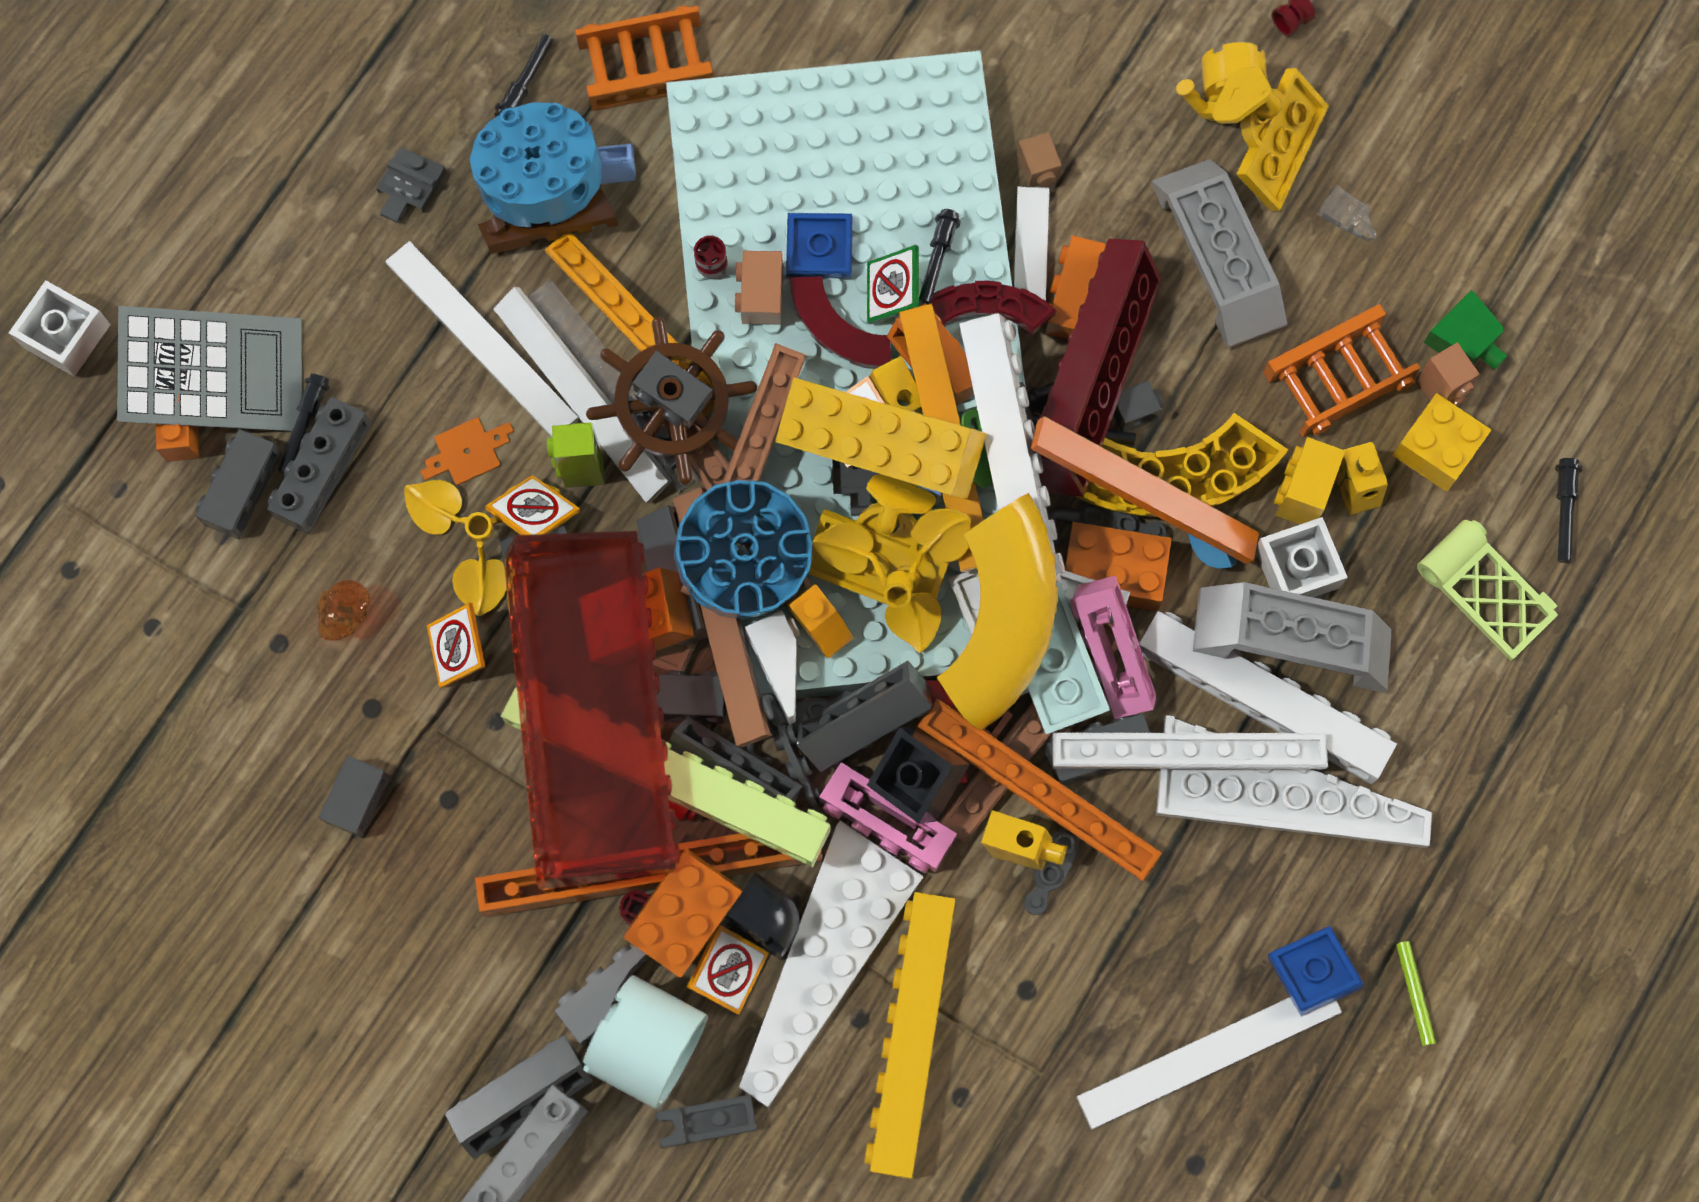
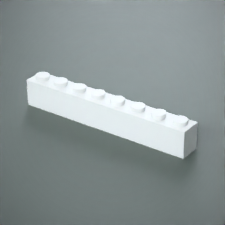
(1004, 418)
(1268, 698)

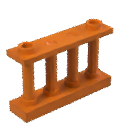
(635, 86)
(1341, 340)

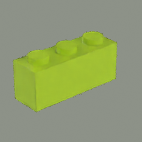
(576, 455)

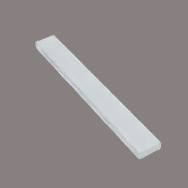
(480, 338)
(577, 389)
(1189, 751)
(1198, 1060)

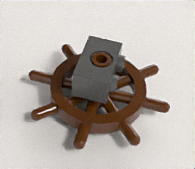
(675, 397)

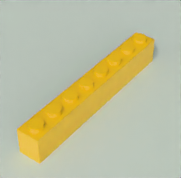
(912, 1035)

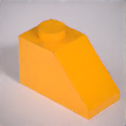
(820, 620)

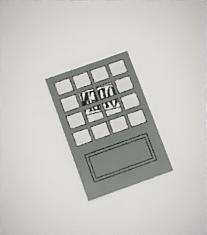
(219, 364)

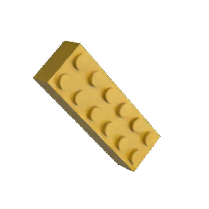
(881, 438)

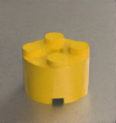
(1220, 65)

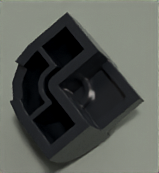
(766, 915)

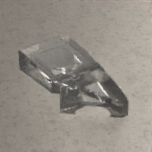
(1347, 213)

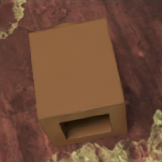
(1039, 160)

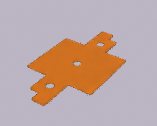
(456, 440)

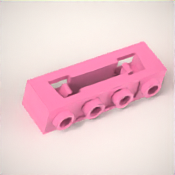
(1122, 696)
(865, 823)

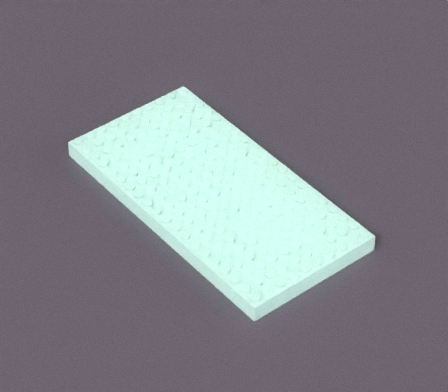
(861, 141)

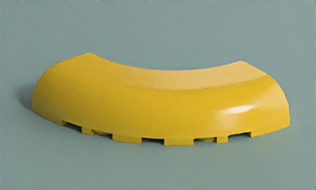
(1210, 470)
(1013, 614)

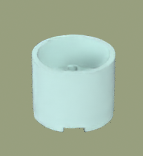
(644, 1042)

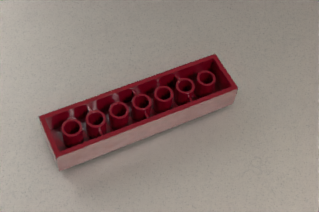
(1100, 352)

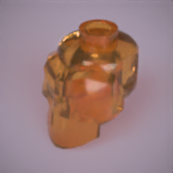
(342, 609)

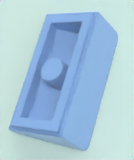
(617, 163)

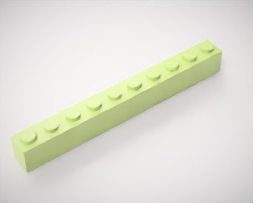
(733, 803)

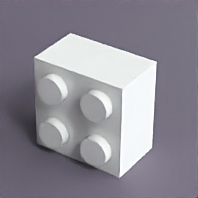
(59, 328)
(1302, 560)

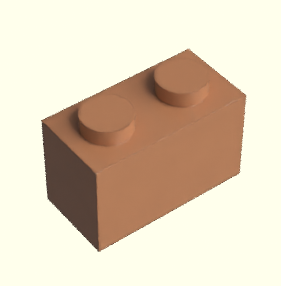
(760, 288)
(1448, 375)

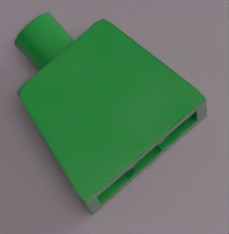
(1474, 330)

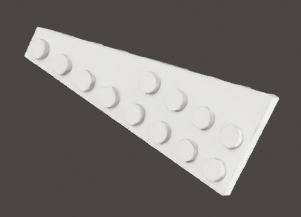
(1287, 802)
(843, 923)

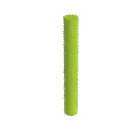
(1416, 993)

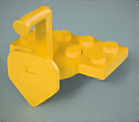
(1273, 124)
(892, 545)

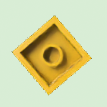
(1441, 442)
(1308, 481)

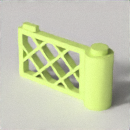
(1459, 554)

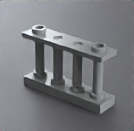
(529, 1149)

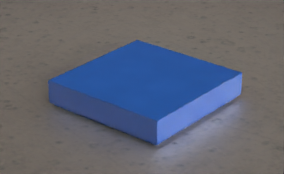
(819, 245)
(1315, 971)

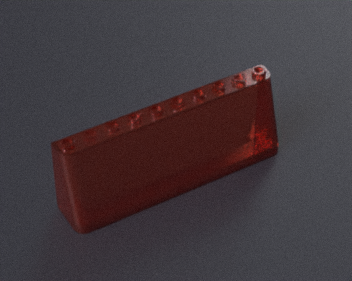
(589, 708)

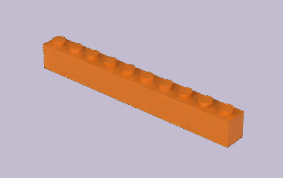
(519, 890)

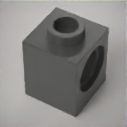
(1138, 407)

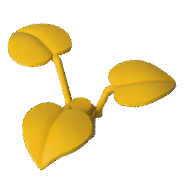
(432, 509)
(908, 616)

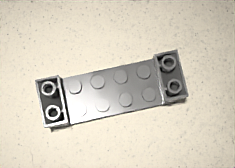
(1224, 251)
(1294, 630)

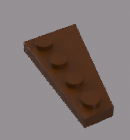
(505, 236)

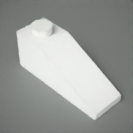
(776, 651)

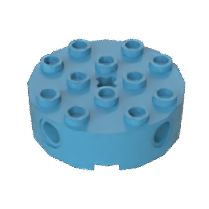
(536, 164)
(751, 515)

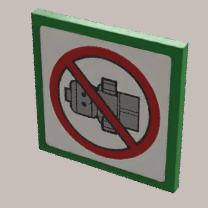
(892, 284)

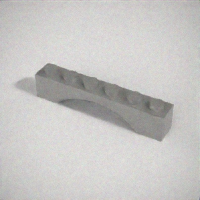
(589, 1006)

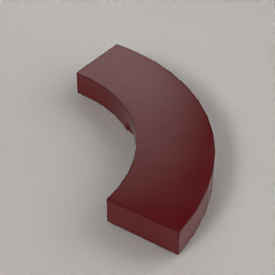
(989, 299)
(832, 331)

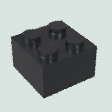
(917, 774)

